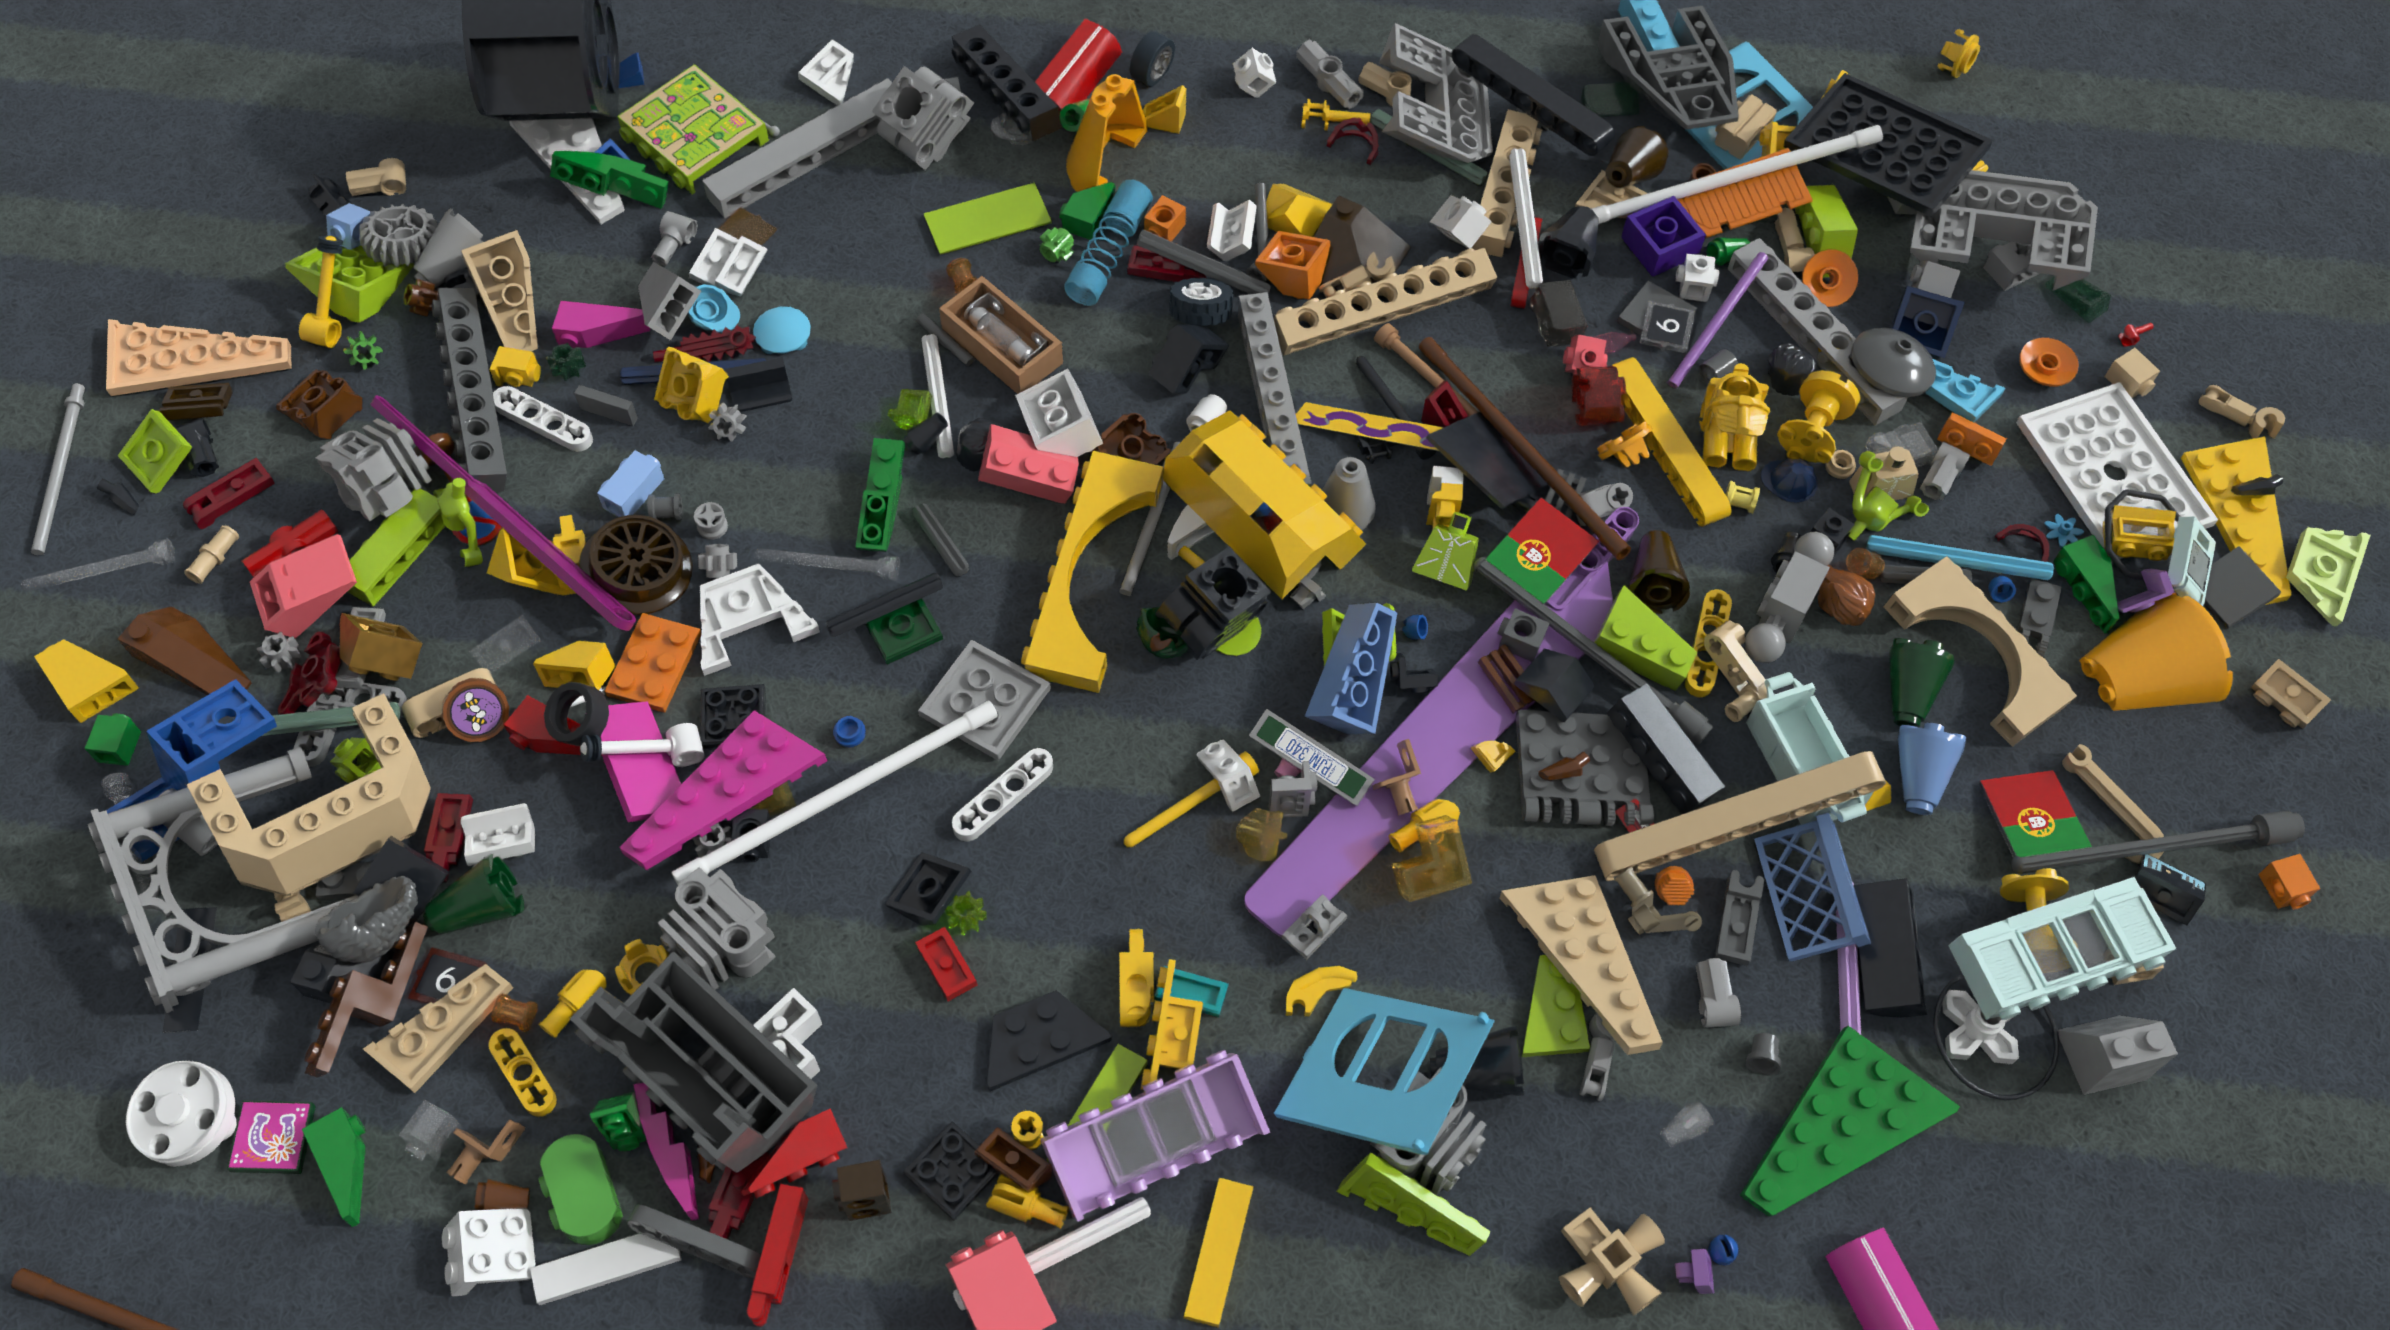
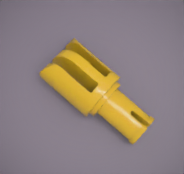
(1408, 835)
(571, 999)
(1021, 1205)

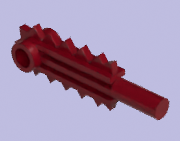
(715, 344)

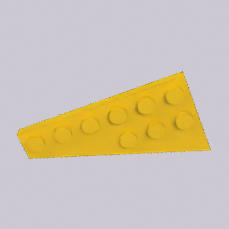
(2242, 519)

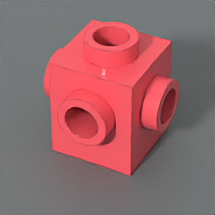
(1584, 348)

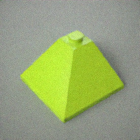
(358, 282)

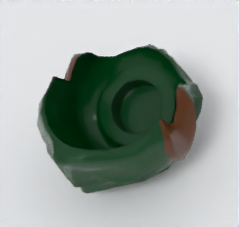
(1159, 636)

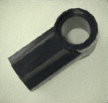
(201, 457)

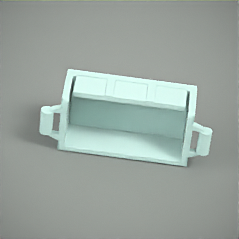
(1799, 738)

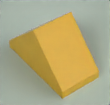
(1167, 111)

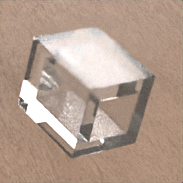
(429, 1131)

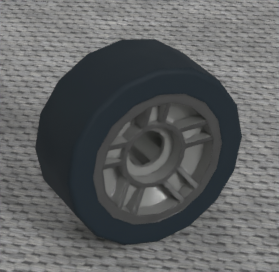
(1152, 58)

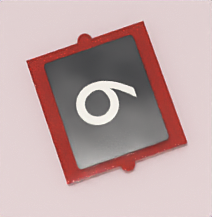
(441, 973)

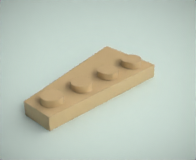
(427, 1040)

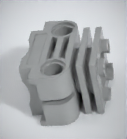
(921, 115)
(374, 468)
(717, 928)
(1449, 1150)

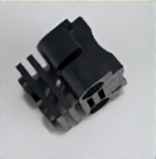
(1215, 602)

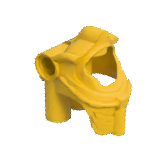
(1733, 419)

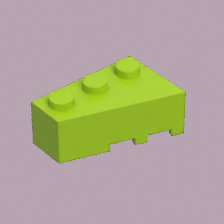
(1827, 221)
(1644, 642)

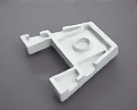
(741, 603)

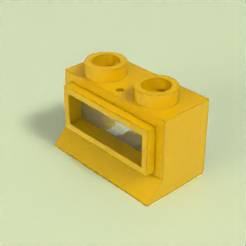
(2142, 532)

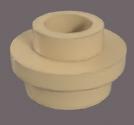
(1844, 458)

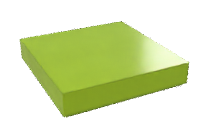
(154, 451)

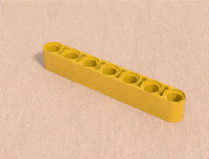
(1672, 446)

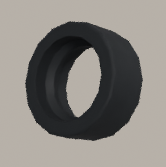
(559, 705)

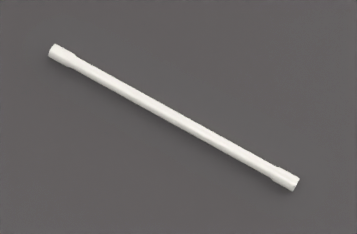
(1855, 140)
(969, 721)

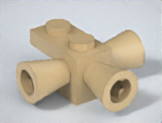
(1610, 1259)

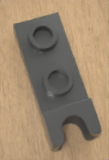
(1738, 920)

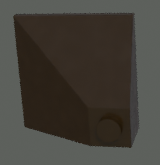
(1353, 237)

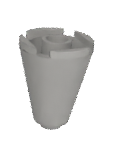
(443, 251)
(1351, 491)

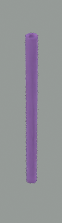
(1717, 320)

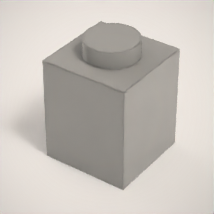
(1934, 278)

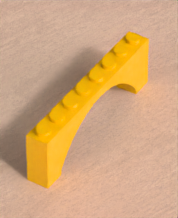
(1109, 491)

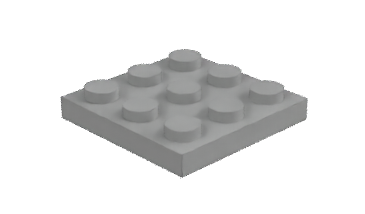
(981, 677)

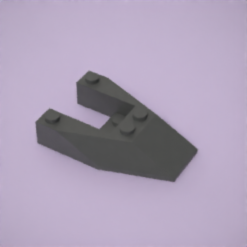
(1683, 83)

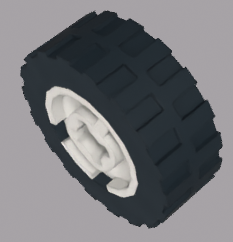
(1201, 301)

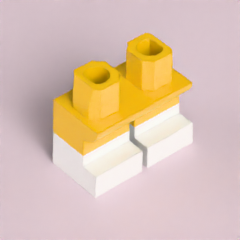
(1444, 495)

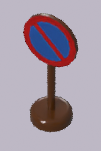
(486, 527)

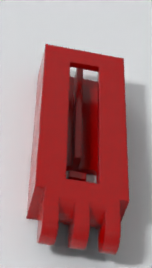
(777, 1252)

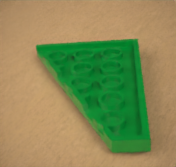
(1846, 1116)

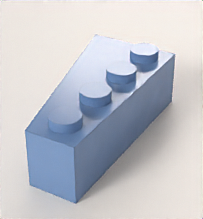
(1355, 671)

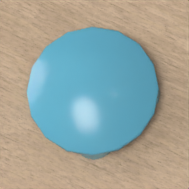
(782, 330)

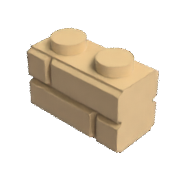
(1743, 135)

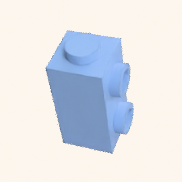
(631, 484)

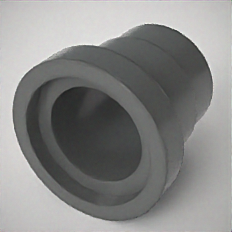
(1764, 1055)

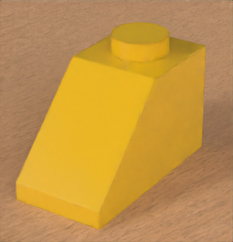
(578, 662)

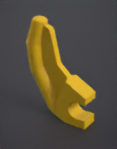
(1313, 985)

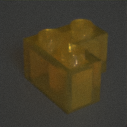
(1439, 867)

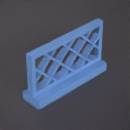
(1840, 882)

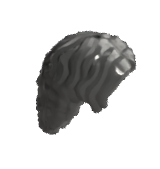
(370, 923)

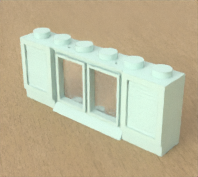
(2062, 949)

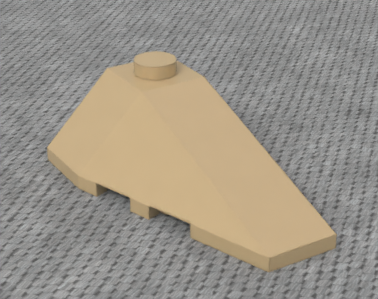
(504, 284)

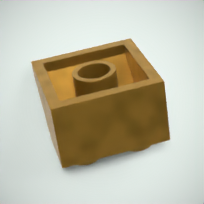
(378, 647)

